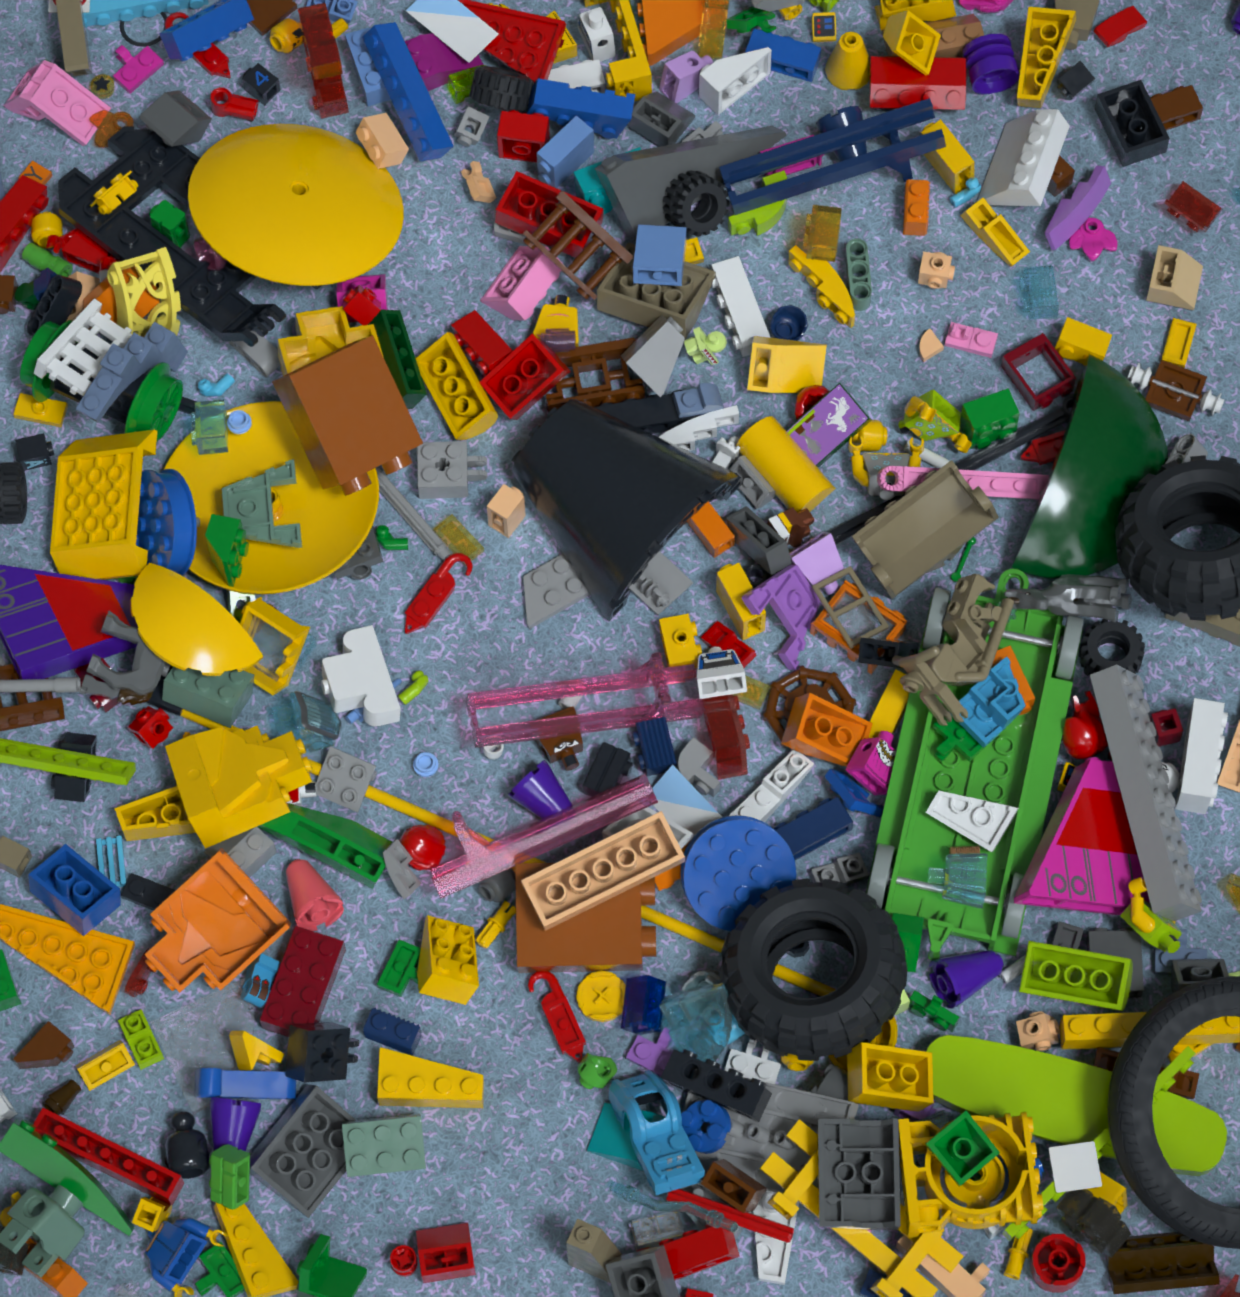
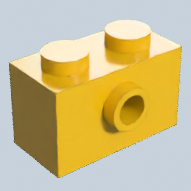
(1079, 340)
(679, 641)

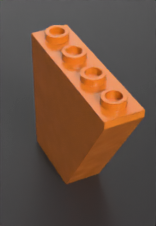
(668, 26)

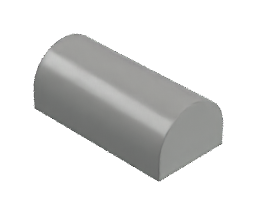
(754, 484)

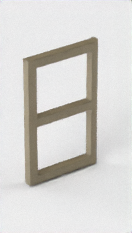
(866, 598)

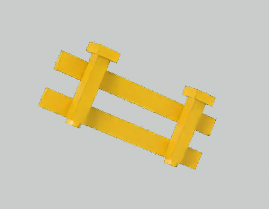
(899, 1271)

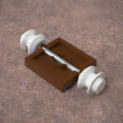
(1175, 390)

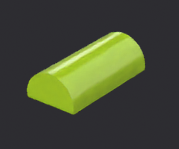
(1076, 976)

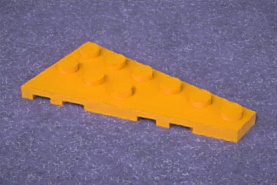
(87, 964)

